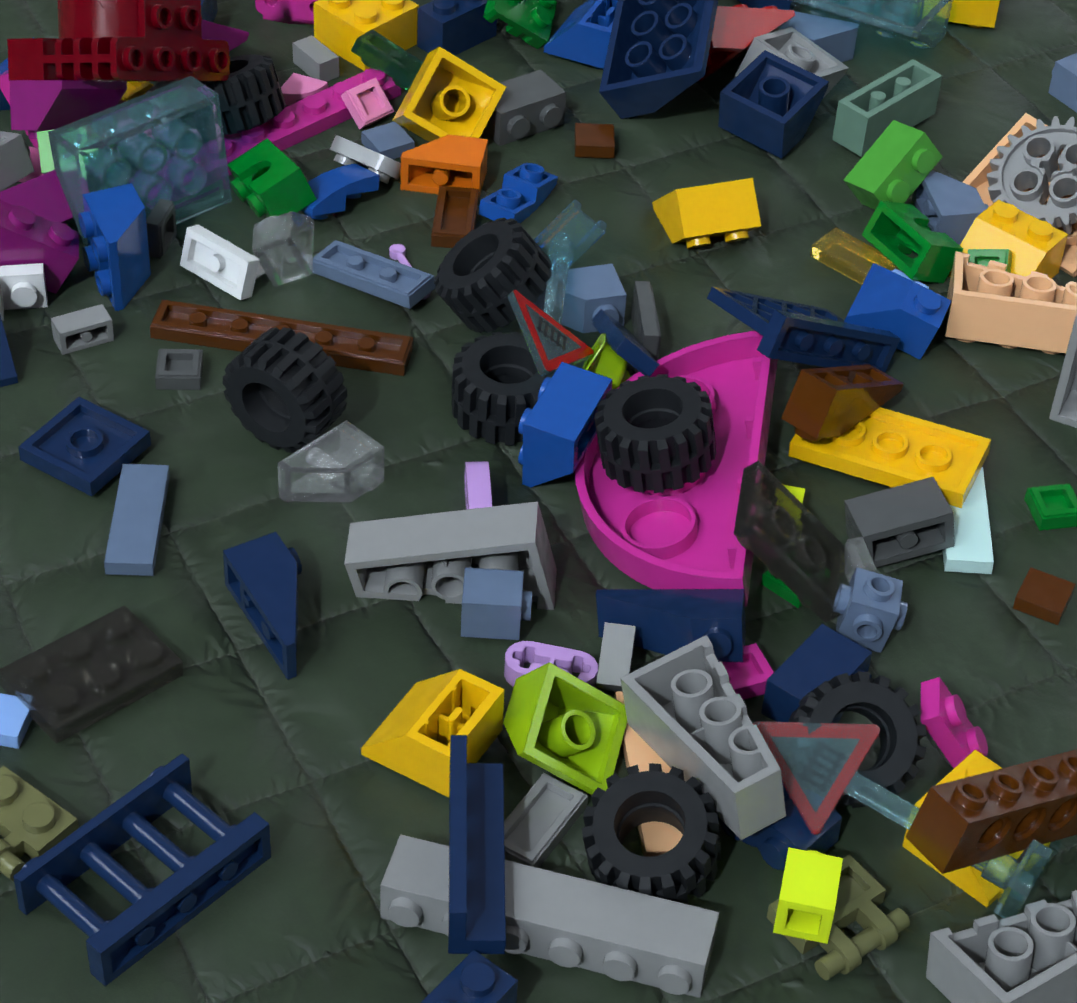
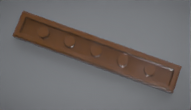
(238, 329)

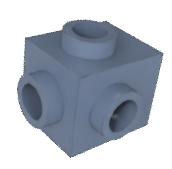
(870, 608)

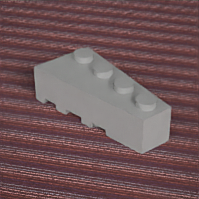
(430, 552)
(703, 727)
(1010, 958)

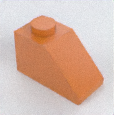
(445, 162)

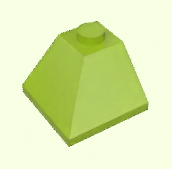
(566, 726)

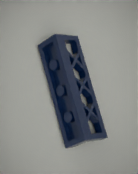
(475, 854)

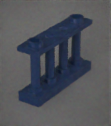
(160, 909)

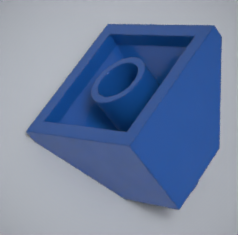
(899, 306)

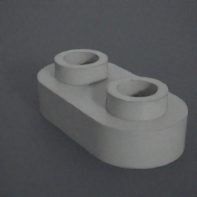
(353, 153)

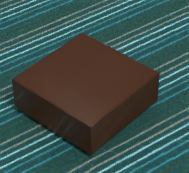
(594, 140)
(1044, 596)

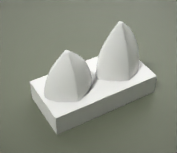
(220, 262)

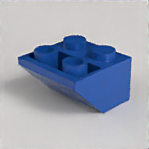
(585, 34)
(116, 242)
(560, 423)

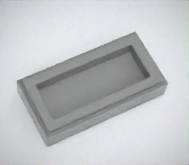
(541, 820)

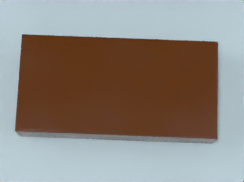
(454, 215)

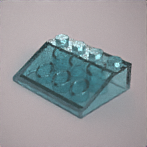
(912, 20)
(159, 142)

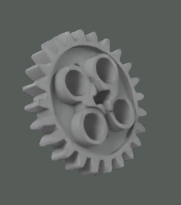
(1020, 170)

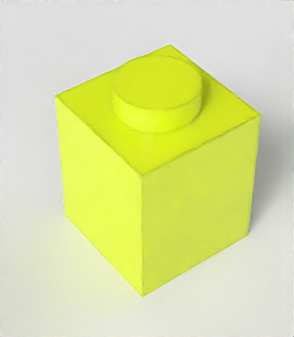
(808, 895)

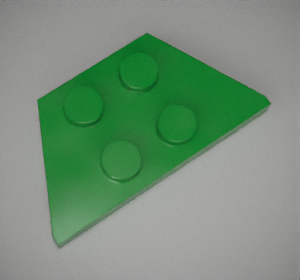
(525, 18)

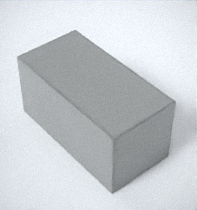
(315, 59)
(82, 329)
(615, 655)

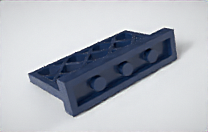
(807, 332)

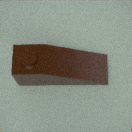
(836, 398)

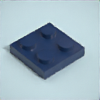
(84, 446)

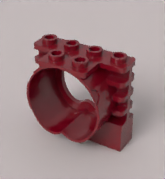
(122, 44)

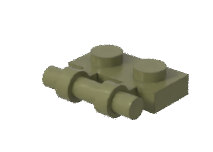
(28, 822)
(856, 901)

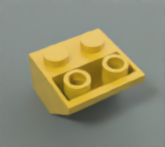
(419, 729)

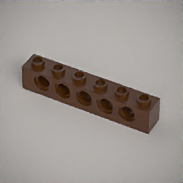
(997, 812)

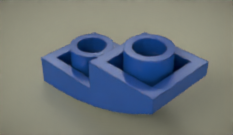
(337, 185)
(520, 194)

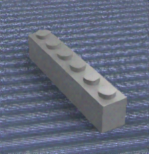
(564, 919)

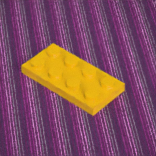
(901, 450)

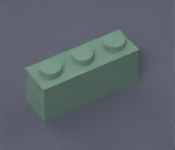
(902, 95)

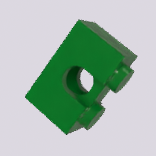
(270, 181)
(903, 229)

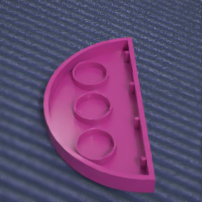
(688, 532)

